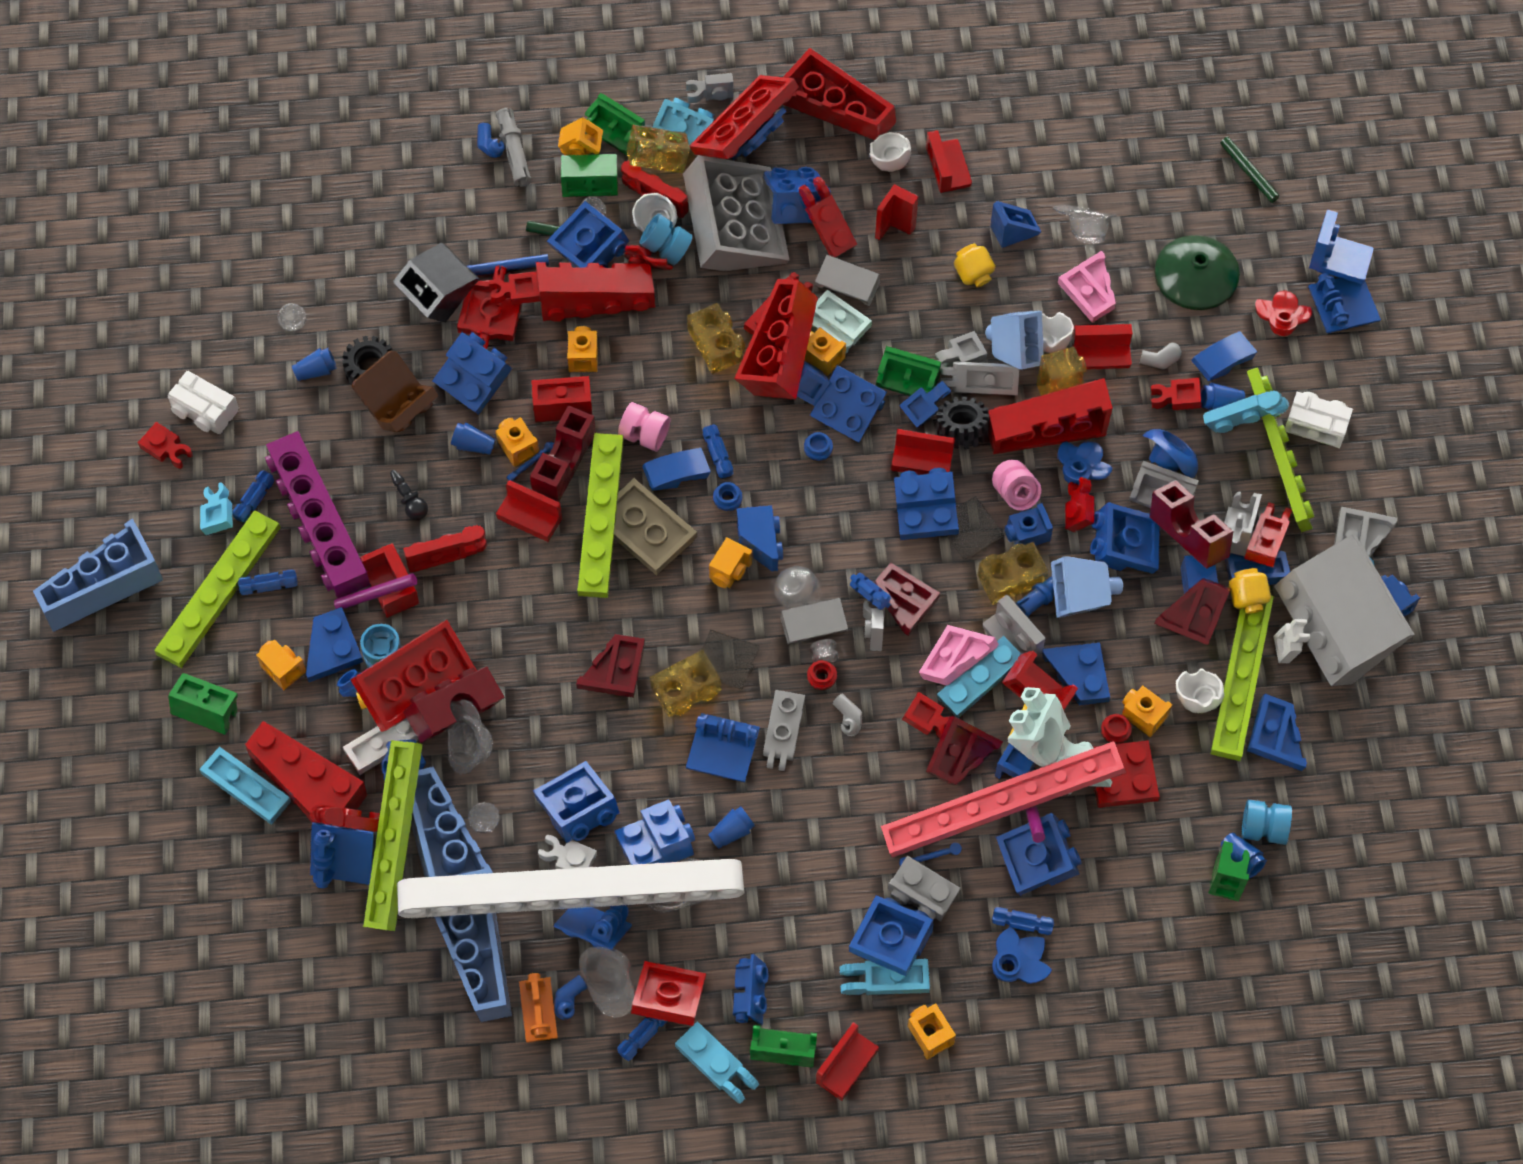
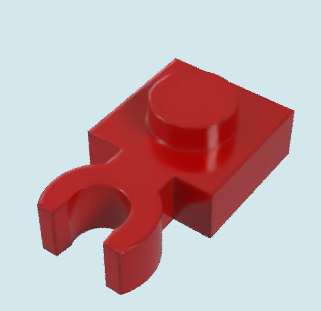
(521, 288)
(1182, 394)
(162, 443)
(1080, 509)
(925, 715)

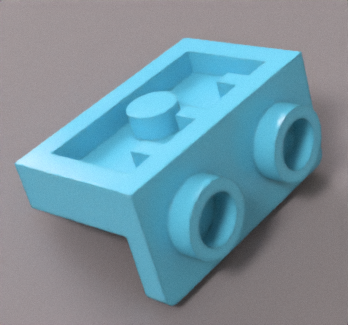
(679, 118)

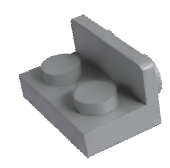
(1015, 626)
(923, 889)

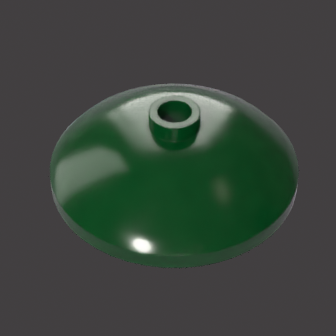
(1196, 284)

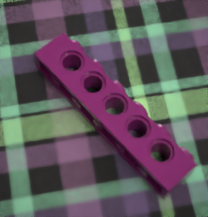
(292, 452)

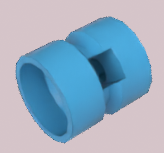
(662, 237)
(379, 642)
(1266, 822)

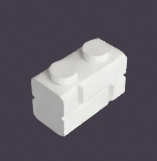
(203, 403)
(1318, 419)

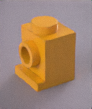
(575, 141)
(582, 350)
(824, 351)
(516, 441)
(729, 563)
(280, 663)
(1148, 718)
(931, 1018)

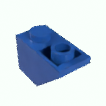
(757, 532)

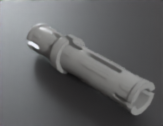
(510, 136)

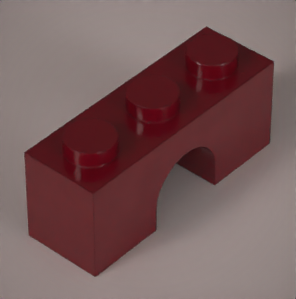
(572, 440)
(1174, 512)
(432, 713)

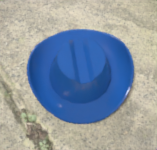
(1172, 452)

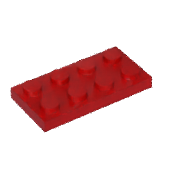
(744, 117)
(409, 671)

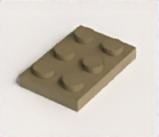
(650, 527)

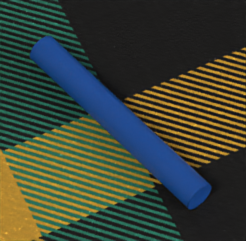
(510, 265)

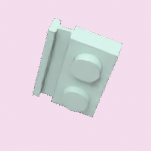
(840, 319)

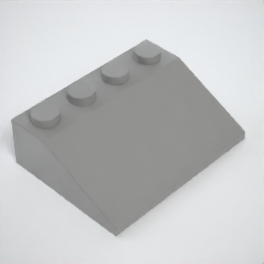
(733, 215)
(1346, 611)

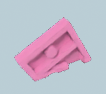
(1090, 287)
(955, 654)

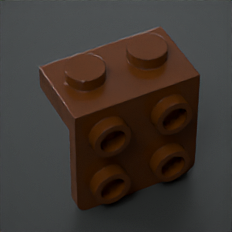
(393, 393)

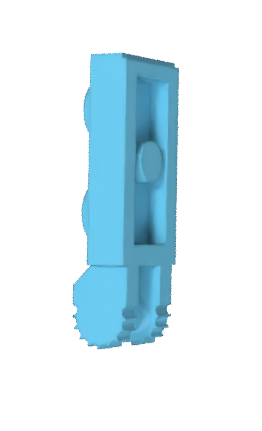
(1245, 411)
(885, 981)
(714, 1061)

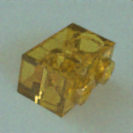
(658, 149)
(710, 339)
(1060, 371)
(1016, 579)
(681, 677)

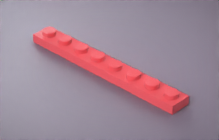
(1003, 799)

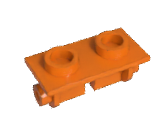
(538, 1008)

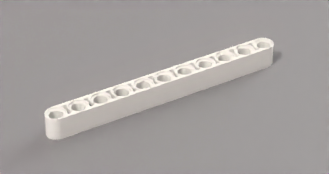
(570, 888)

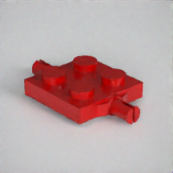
(487, 318)

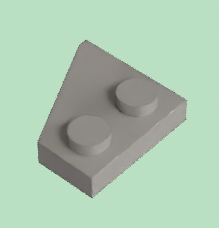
(1368, 527)

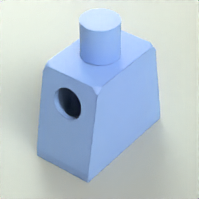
(1017, 338)
(1082, 585)

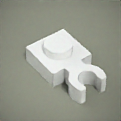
(1290, 640)
(568, 856)

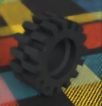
(361, 351)
(963, 411)

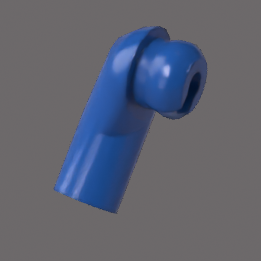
(487, 144)
(565, 997)

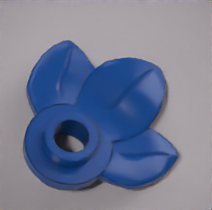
(1083, 461)
(1023, 955)

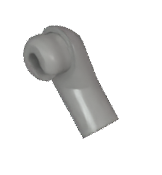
(1163, 358)
(851, 715)

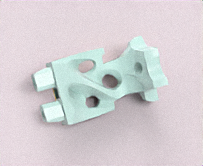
(1040, 731)

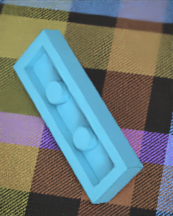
(979, 679)
(245, 785)

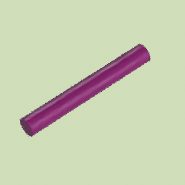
(376, 591)
(1035, 824)

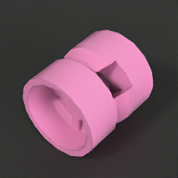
(642, 426)
(1016, 485)

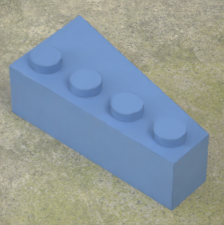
(99, 578)
(441, 832)
(479, 961)

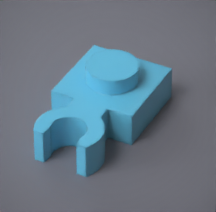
(217, 513)

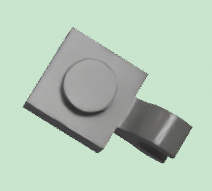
(713, 87)
(962, 349)
(873, 625)

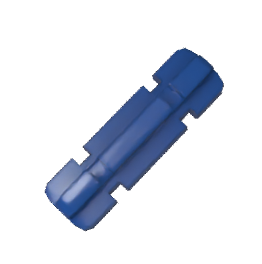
(717, 451)
(253, 496)
(267, 582)
(870, 591)
(1023, 921)
(639, 1037)

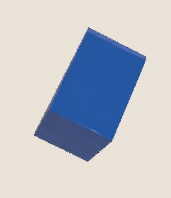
(1012, 224)

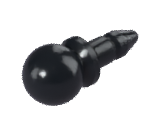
(415, 507)

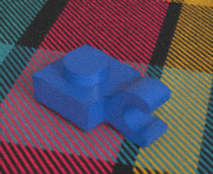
(922, 405)

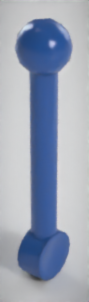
(547, 448)
(954, 849)

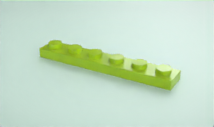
(1285, 459)
(600, 515)
(217, 589)
(1240, 683)
(392, 834)

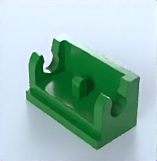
(614, 121)
(589, 175)
(907, 372)
(203, 703)
(1229, 876)
(783, 1047)

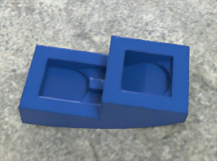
(1223, 355)
(671, 469)

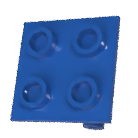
(1343, 303)
(849, 404)
(722, 747)
(340, 854)
(596, 926)

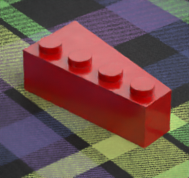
(838, 97)
(593, 289)
(780, 342)
(1052, 418)
(302, 772)

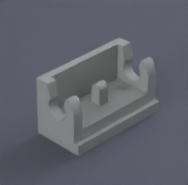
(848, 279)
(1154, 477)
(1241, 521)
(813, 620)

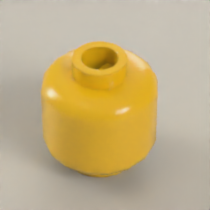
(974, 265)
(1249, 590)

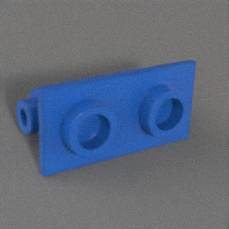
(751, 976)

